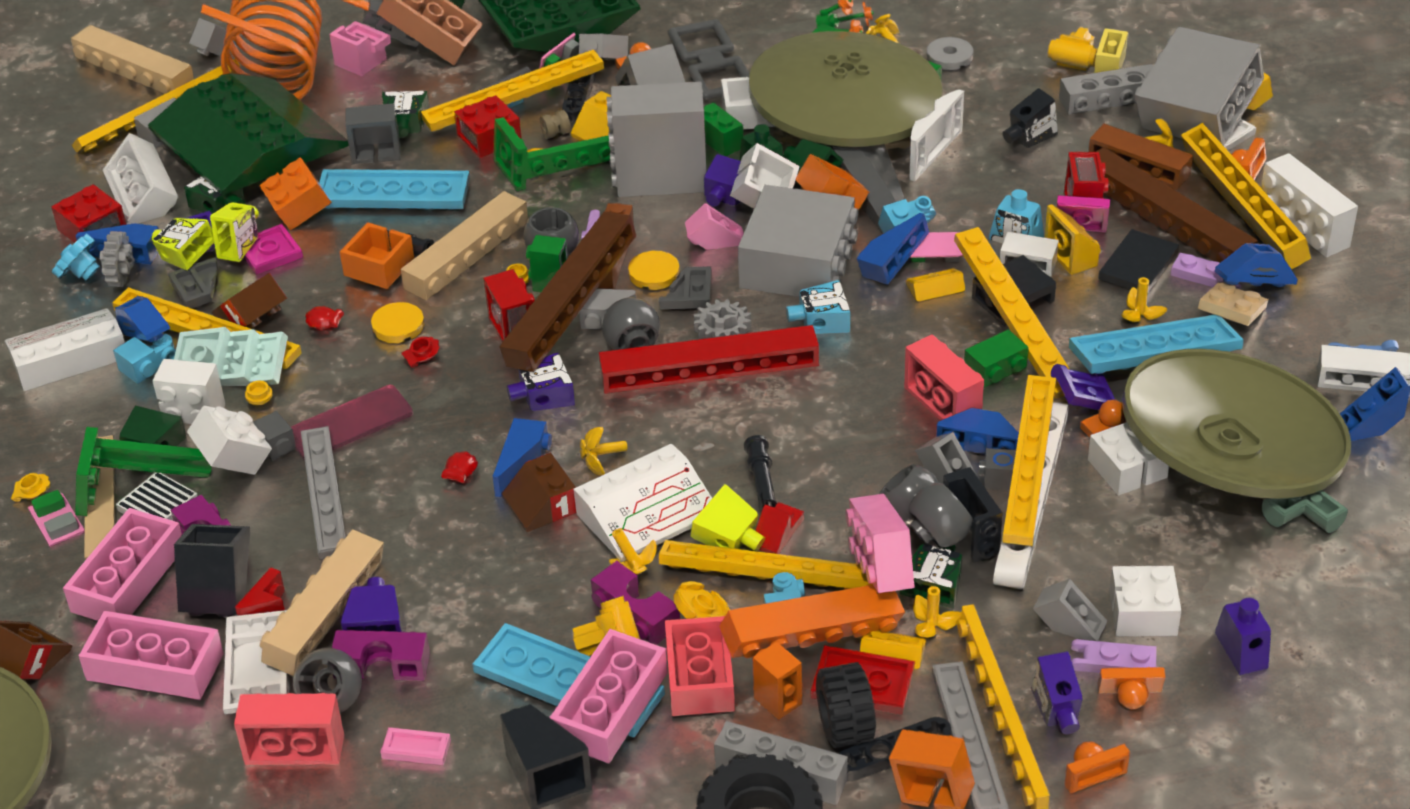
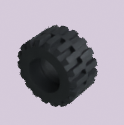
(845, 705)

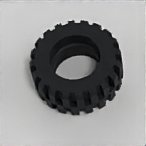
(759, 783)

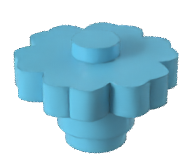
(77, 260)

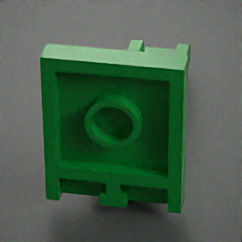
(519, 165)
(130, 456)

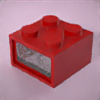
(477, 120)
(1085, 175)
(87, 211)
(506, 301)

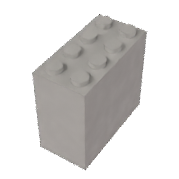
(1200, 82)
(657, 138)
(796, 240)

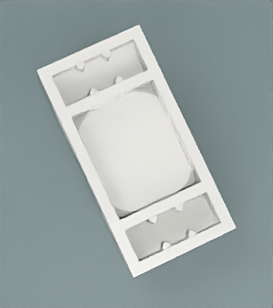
(935, 132)
(243, 664)

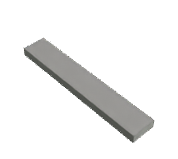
(323, 490)
(966, 723)

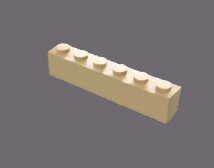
(131, 60)
(464, 245)
(321, 602)

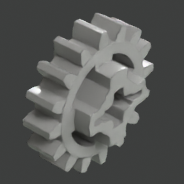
(116, 259)
(721, 320)

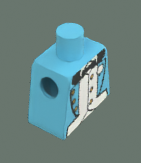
(1017, 216)
(823, 308)

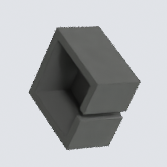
(373, 126)

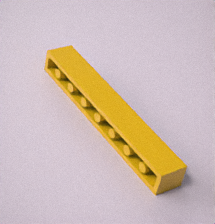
(1245, 195)

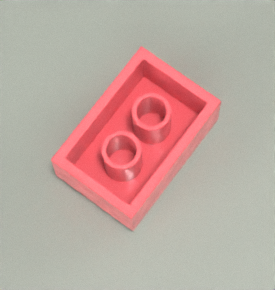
(941, 378)
(699, 667)
(289, 729)

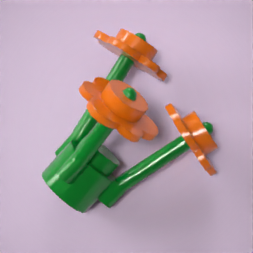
(832, 20)

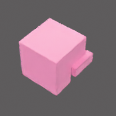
(358, 47)

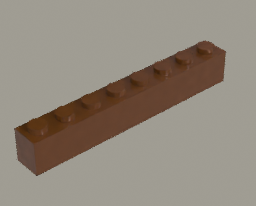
(1171, 209)
(568, 291)

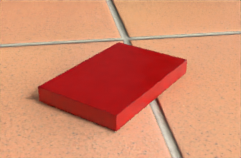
(887, 676)

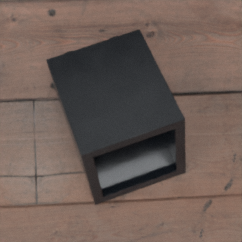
(211, 569)
(544, 757)

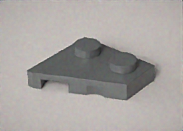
(196, 284)
(689, 290)

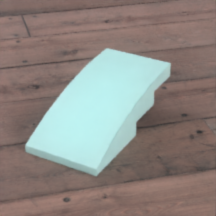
(238, 354)

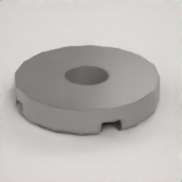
(950, 52)

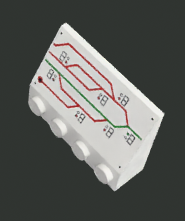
(65, 349)
(645, 498)

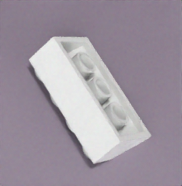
(140, 181)

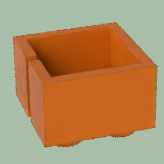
(825, 177)
(295, 194)
(369, 255)
(926, 758)

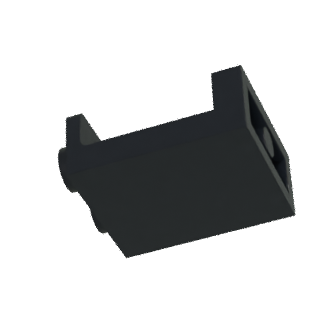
(1028, 278)
(982, 508)

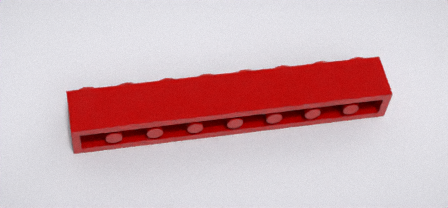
(709, 359)

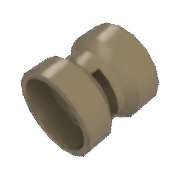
(555, 124)

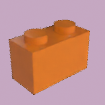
(777, 680)

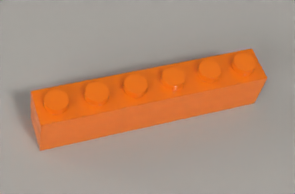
(810, 620)

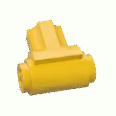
(1074, 50)
(614, 615)

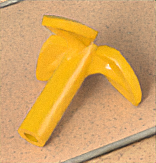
(884, 27)
(1166, 136)
(1137, 302)
(591, 449)
(633, 561)
(928, 611)

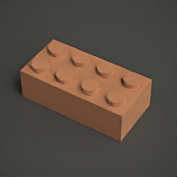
(434, 24)

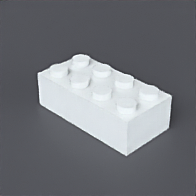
(1310, 204)

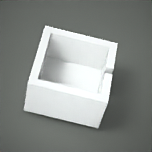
(738, 103)
(762, 168)
(187, 387)
(229, 439)
(1120, 459)
(1145, 601)

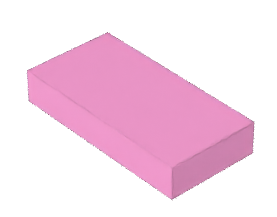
(415, 746)

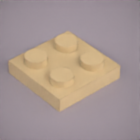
(1233, 303)

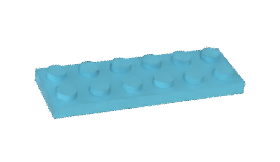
(395, 188)
(1134, 345)
(540, 667)

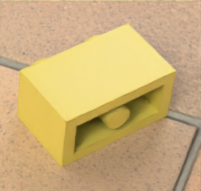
(1111, 50)

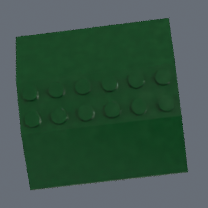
(546, 23)
(243, 130)

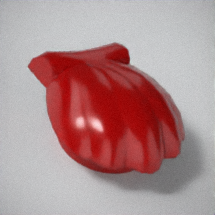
(323, 317)
(421, 350)
(459, 466)

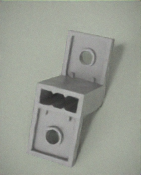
(651, 67)

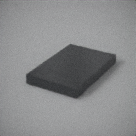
(1138, 257)

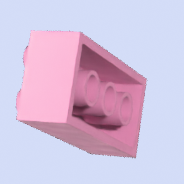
(880, 543)
(123, 566)
(151, 655)
(611, 693)

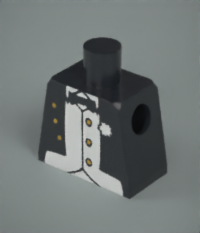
(1032, 120)

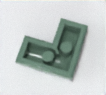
(1316, 506)

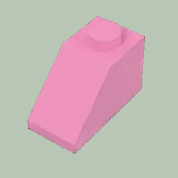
(712, 229)

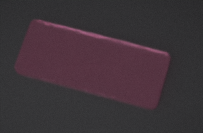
(357, 417)

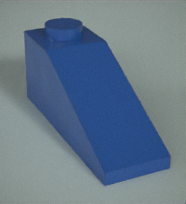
(139, 237)
(891, 250)
(523, 443)

